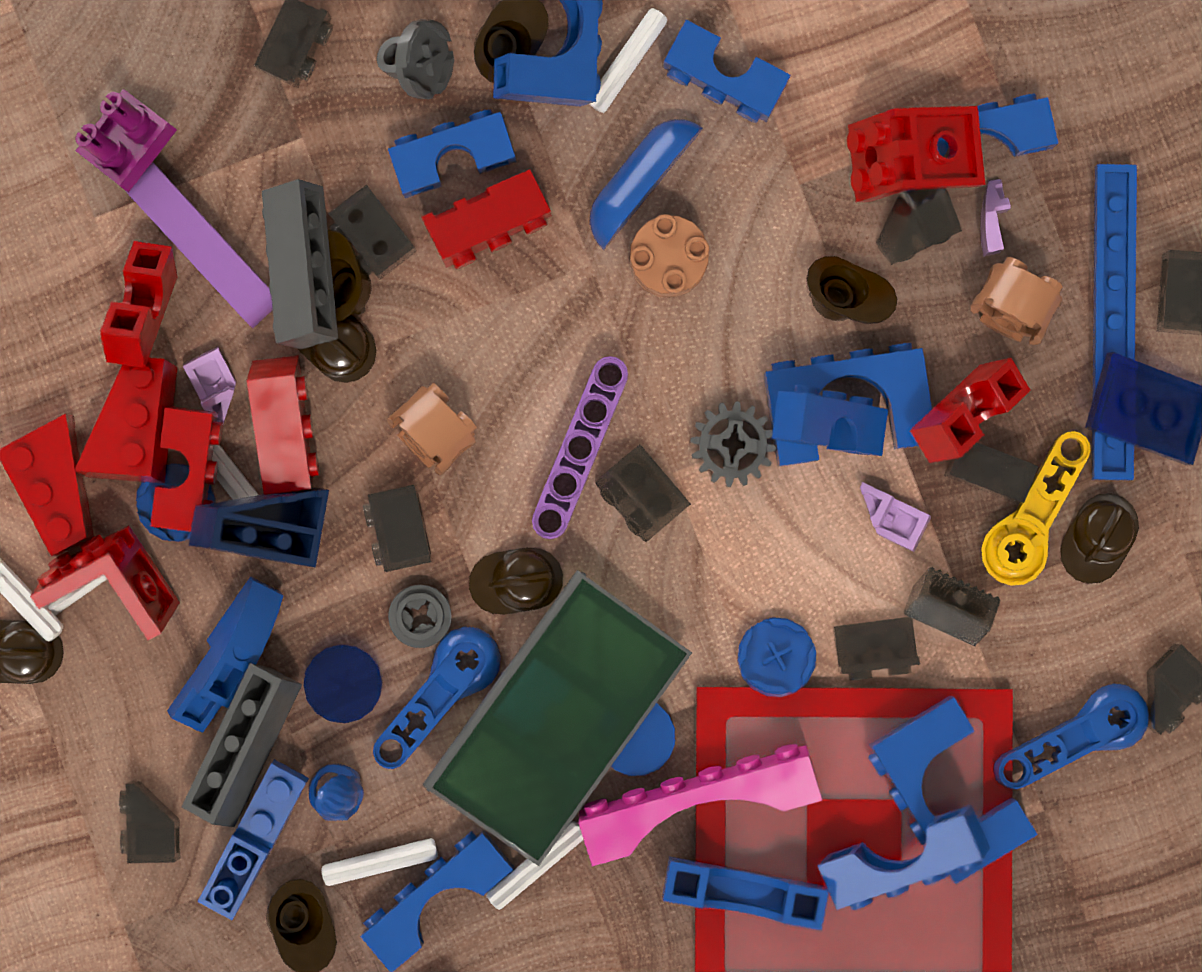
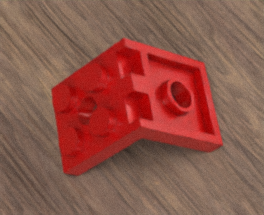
(901, 154)
(127, 570)

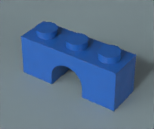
(693, 62)
(418, 159)
(830, 421)

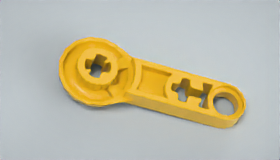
(1032, 519)

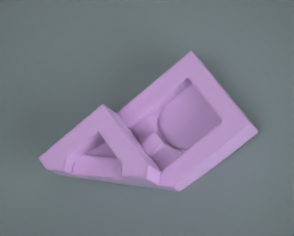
(993, 204)
(212, 381)
(894, 518)

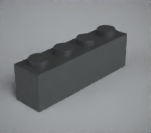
(299, 264)
(241, 745)

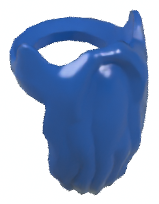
(338, 796)

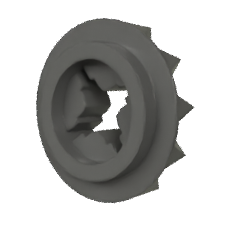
(401, 621)

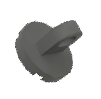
(421, 58)

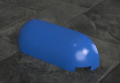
(639, 177)

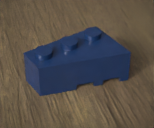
(264, 526)

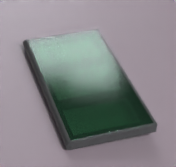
(557, 718)

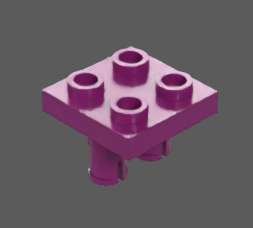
(124, 139)

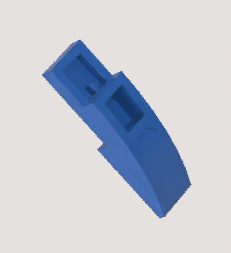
(234, 645)
(253, 840)

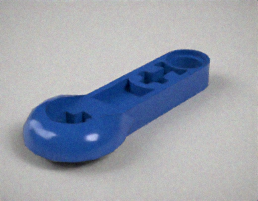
(444, 687)
(1081, 734)

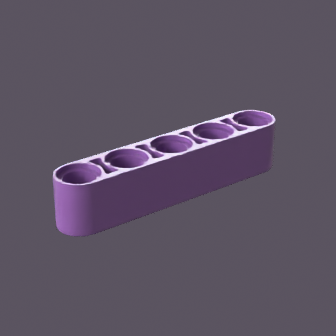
(202, 245)
(594, 433)

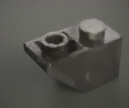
(916, 223)
(1172, 687)
(151, 827)

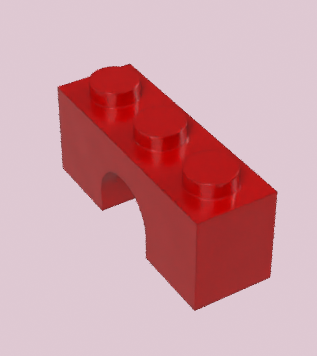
(134, 324)
(954, 422)
(194, 435)

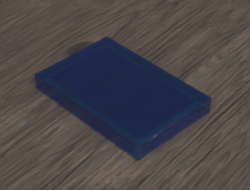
(1147, 409)

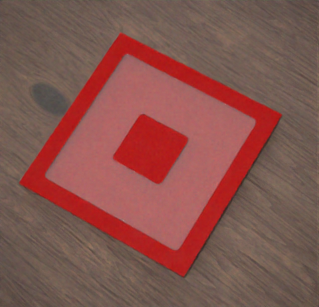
(917, 931)

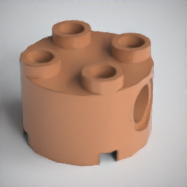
(669, 256)
(1017, 301)
(433, 429)

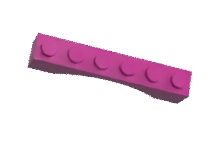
(777, 780)

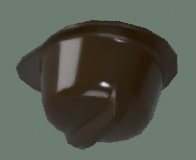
(510, 28)
(350, 281)
(849, 291)
(346, 357)
(1099, 538)
(516, 581)
(26, 654)
(301, 926)

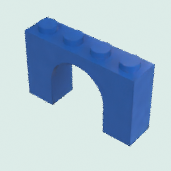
(562, 79)
(896, 375)
(904, 758)

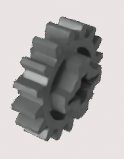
(714, 442)

